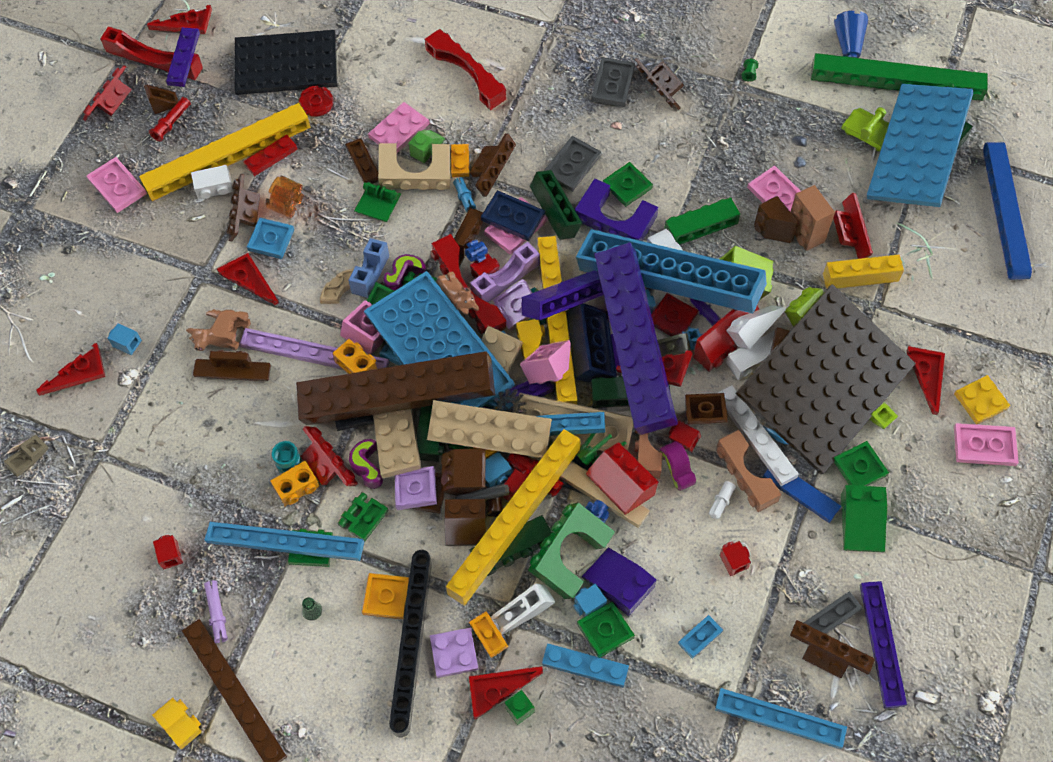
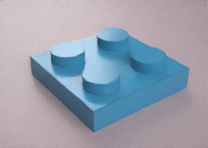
(270, 238)

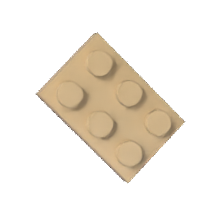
(502, 347)

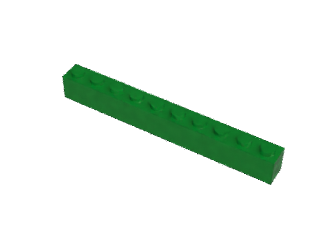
(892, 75)

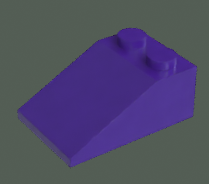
(620, 580)

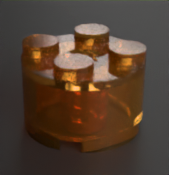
(284, 196)

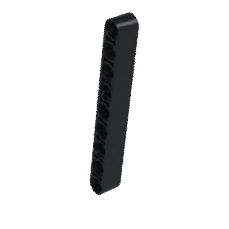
(410, 651)

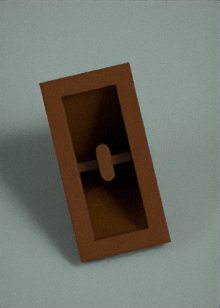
(160, 99)

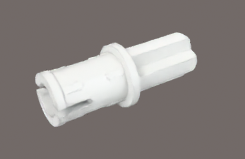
(722, 500)

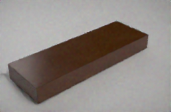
(362, 161)

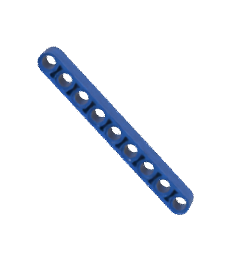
(1007, 211)

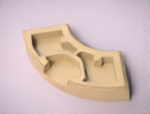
(336, 288)

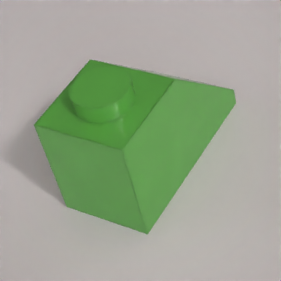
(421, 144)

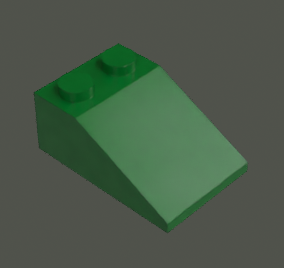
(864, 518)

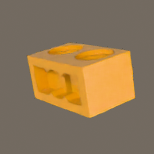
(351, 364)
(292, 480)

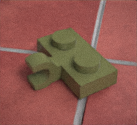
(674, 345)

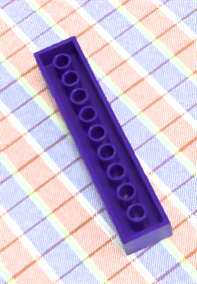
(635, 339)

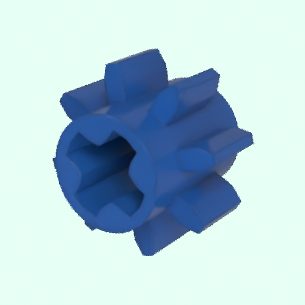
(476, 251)
(599, 509)

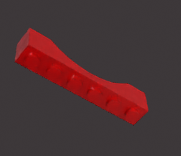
(123, 45)
(445, 49)
(448, 255)

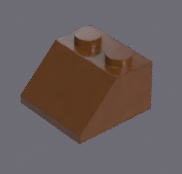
(775, 221)
(705, 408)
(463, 471)
(464, 521)

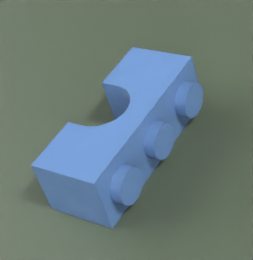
(364, 278)

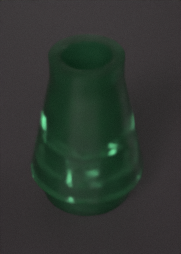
(311, 609)

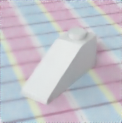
(750, 327)
(523, 608)

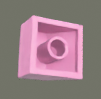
(361, 330)
(547, 362)

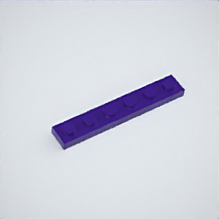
(883, 645)

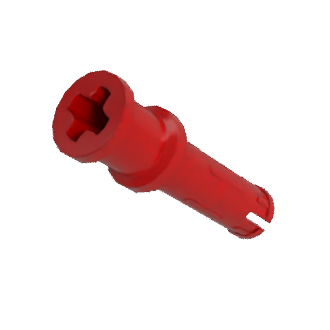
(165, 124)

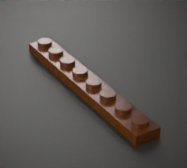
(234, 693)

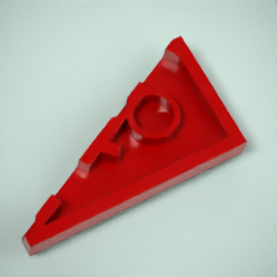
(189, 19)
(247, 275)
(674, 367)
(81, 370)
(929, 373)
(493, 688)

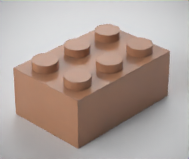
(813, 217)

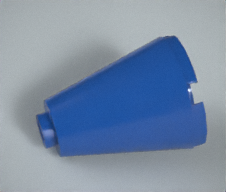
(851, 32)

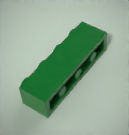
(703, 221)

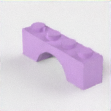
(520, 264)

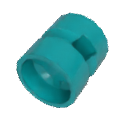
(285, 456)

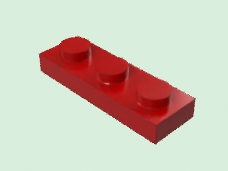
(270, 155)

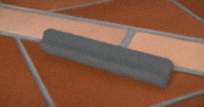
(487, 493)

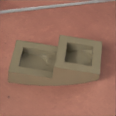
(29, 454)

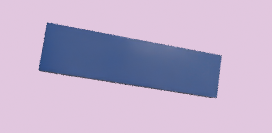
(808, 497)

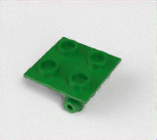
(377, 202)

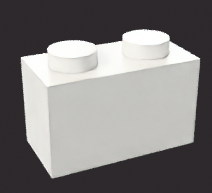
(212, 182)

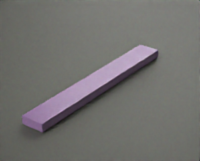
(295, 348)

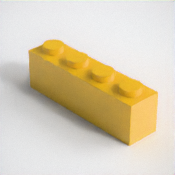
(863, 271)

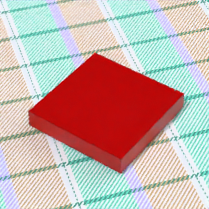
(673, 315)

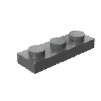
(835, 613)

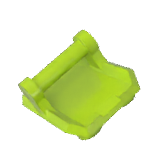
(867, 126)

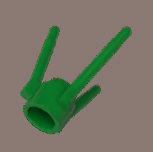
(588, 454)

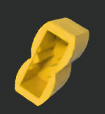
(177, 722)

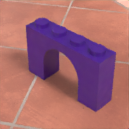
(590, 214)

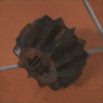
(506, 398)

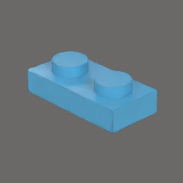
(700, 636)

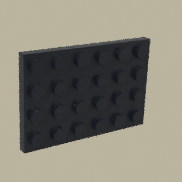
(285, 62)

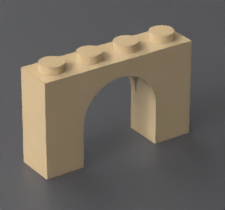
(434, 177)

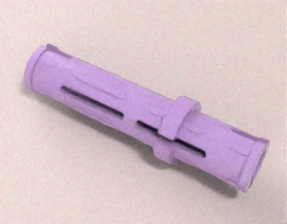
(217, 619)

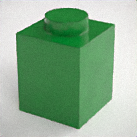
(519, 707)

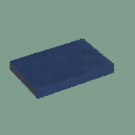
(512, 215)

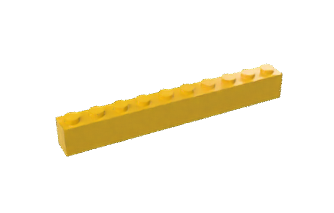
(225, 151)
(556, 324)
(513, 518)

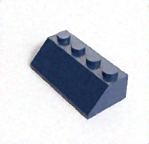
(590, 343)

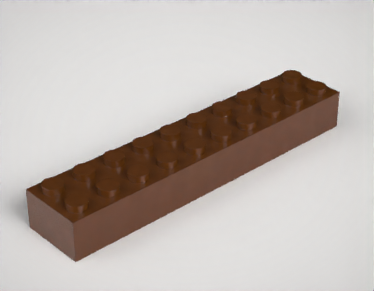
(395, 388)

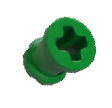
(749, 73)

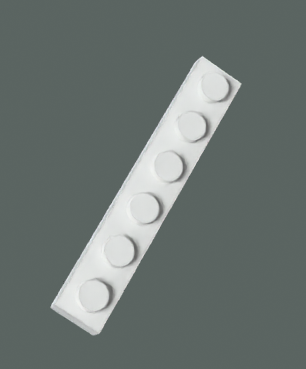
(758, 438)

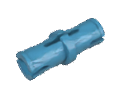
(464, 194)

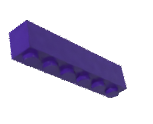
(562, 296)

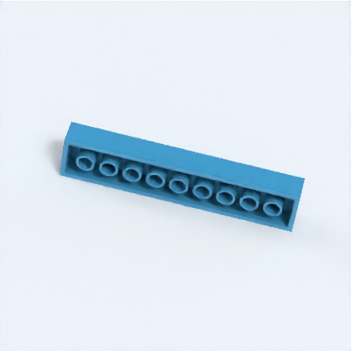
(683, 272)

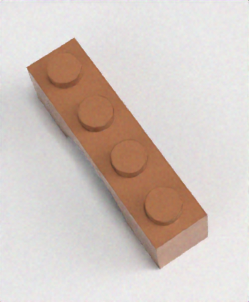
(648, 456)
(760, 491)

